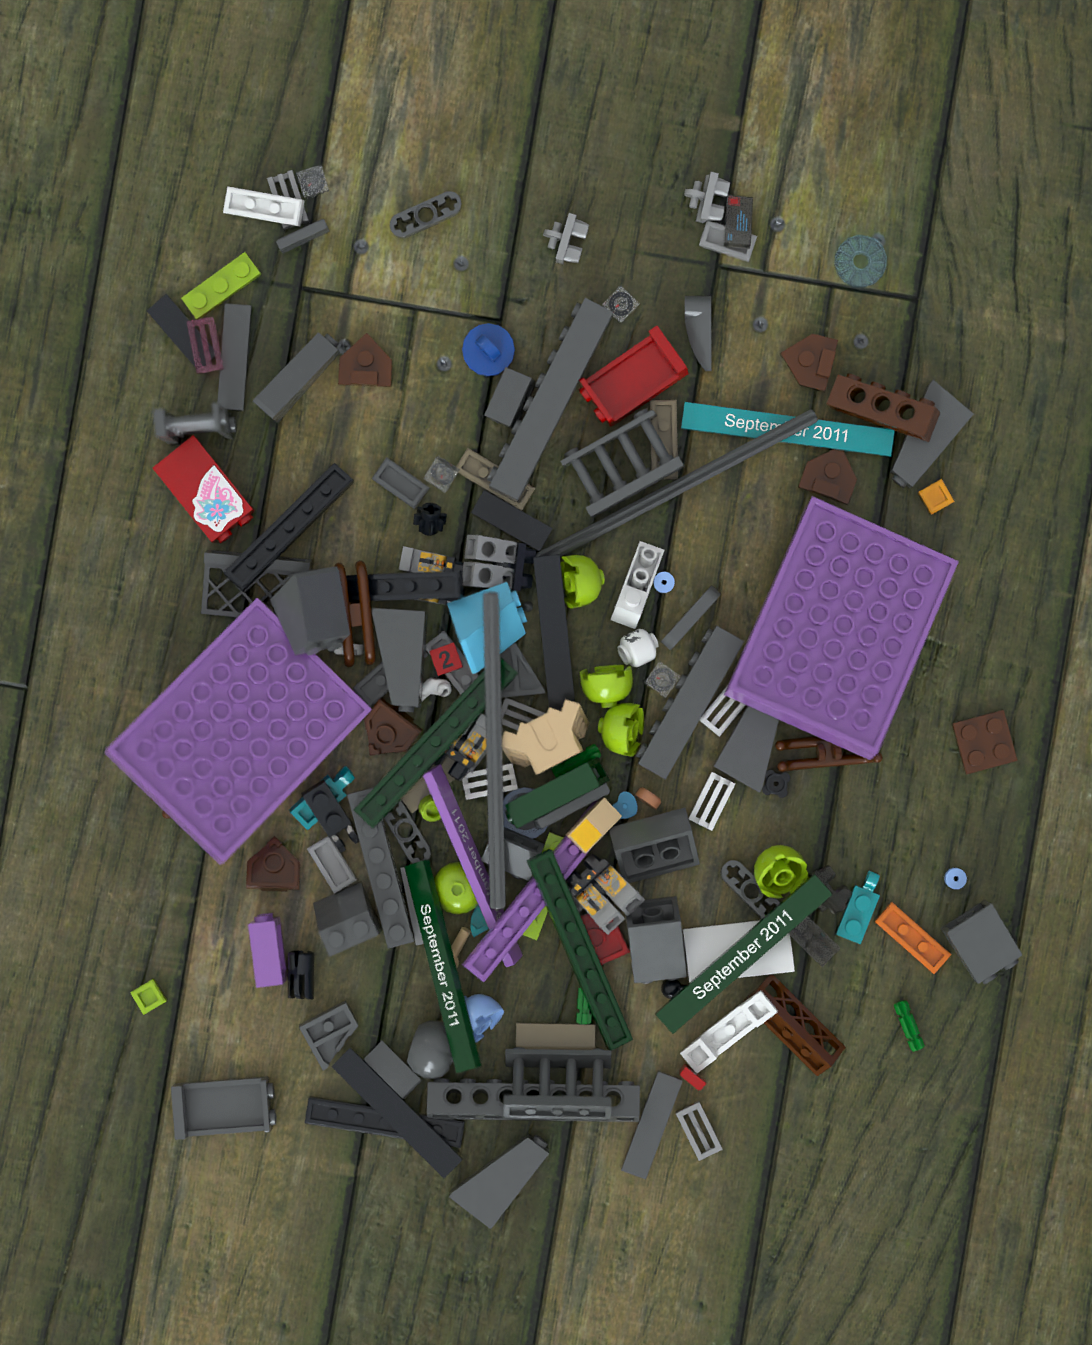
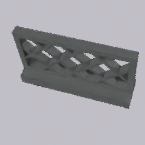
(224, 559)

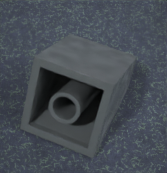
(312, 611)
(346, 919)
(656, 941)
(982, 942)

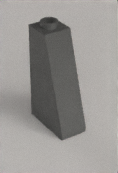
(297, 376)
(917, 455)
(402, 650)
(749, 748)
(497, 1183)

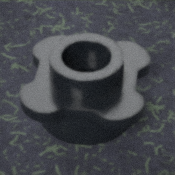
(779, 790)

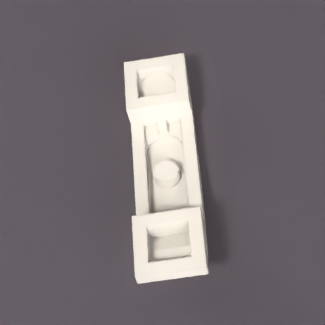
(728, 1031)

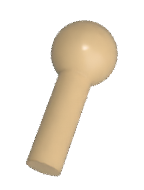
(459, 943)

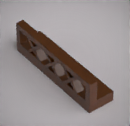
(792, 1028)

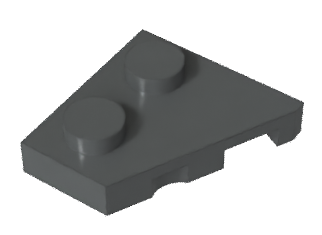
(526, 681)
(328, 1032)

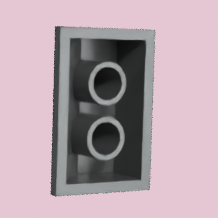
(654, 845)

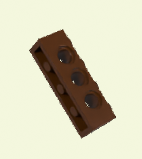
(919, 426)

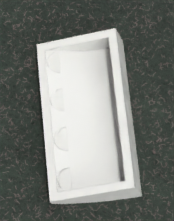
(707, 943)

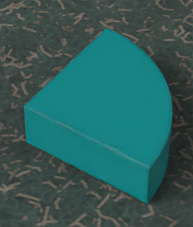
(477, 922)

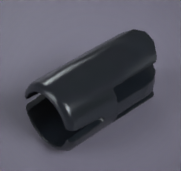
(301, 975)

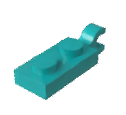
(302, 811)
(859, 910)

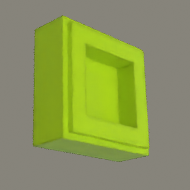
(148, 996)

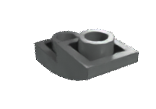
(392, 1070)

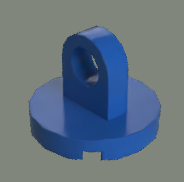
(488, 349)

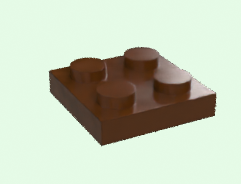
(984, 742)

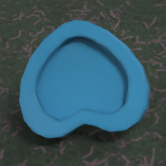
(626, 805)

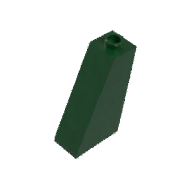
(556, 793)

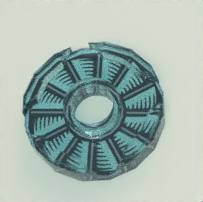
(871, 250)

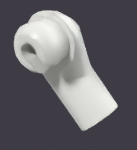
(436, 687)

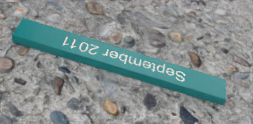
(754, 424)

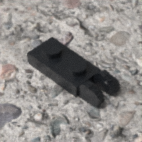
(329, 813)

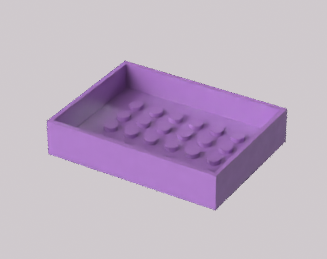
(841, 628)
(237, 732)

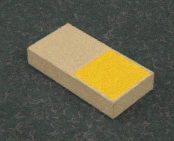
(593, 825)

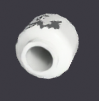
(638, 648)

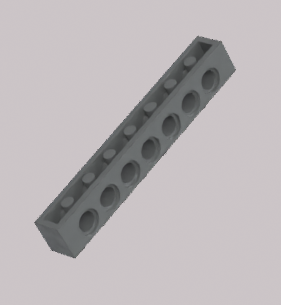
(493, 1109)

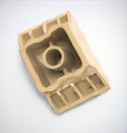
(547, 738)

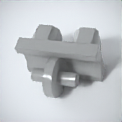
(712, 186)
(572, 228)

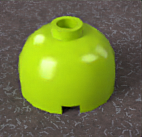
(581, 580)
(607, 684)
(621, 728)
(780, 871)
(454, 889)

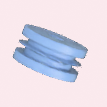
(669, 582)
(949, 878)

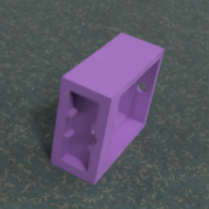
(267, 950)

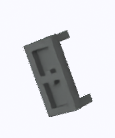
(510, 398)

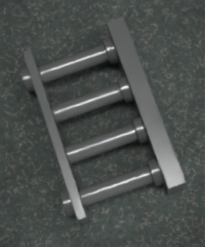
(172, 428)
(644, 475)
(557, 1107)

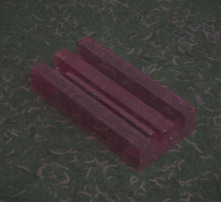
(209, 367)

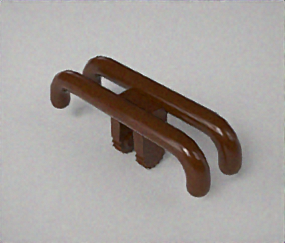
(358, 615)
(827, 755)

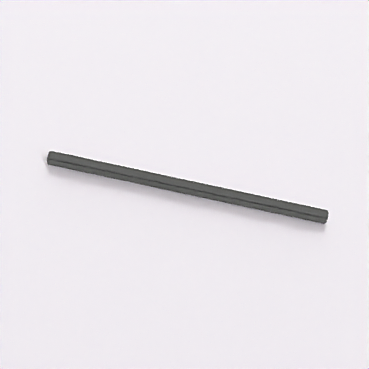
(681, 485)
(494, 750)

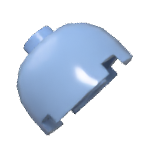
(483, 1013)

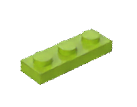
(221, 286)

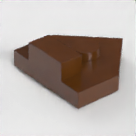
(811, 361)
(365, 365)
(829, 476)
(389, 729)
(273, 869)

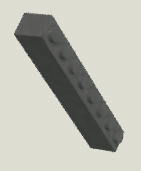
(551, 399)

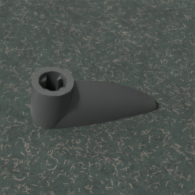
(699, 328)

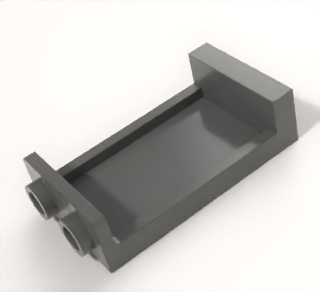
(222, 1106)

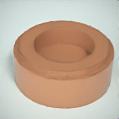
(648, 798)

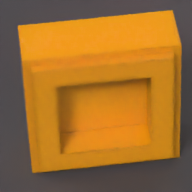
(936, 496)

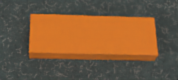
(912, 937)

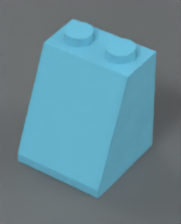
(468, 622)

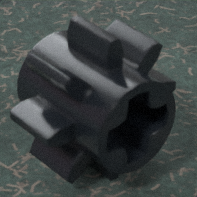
(429, 519)

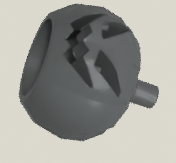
(430, 1051)

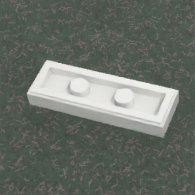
(263, 206)

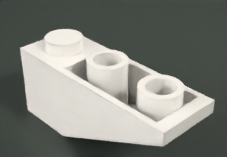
(637, 585)

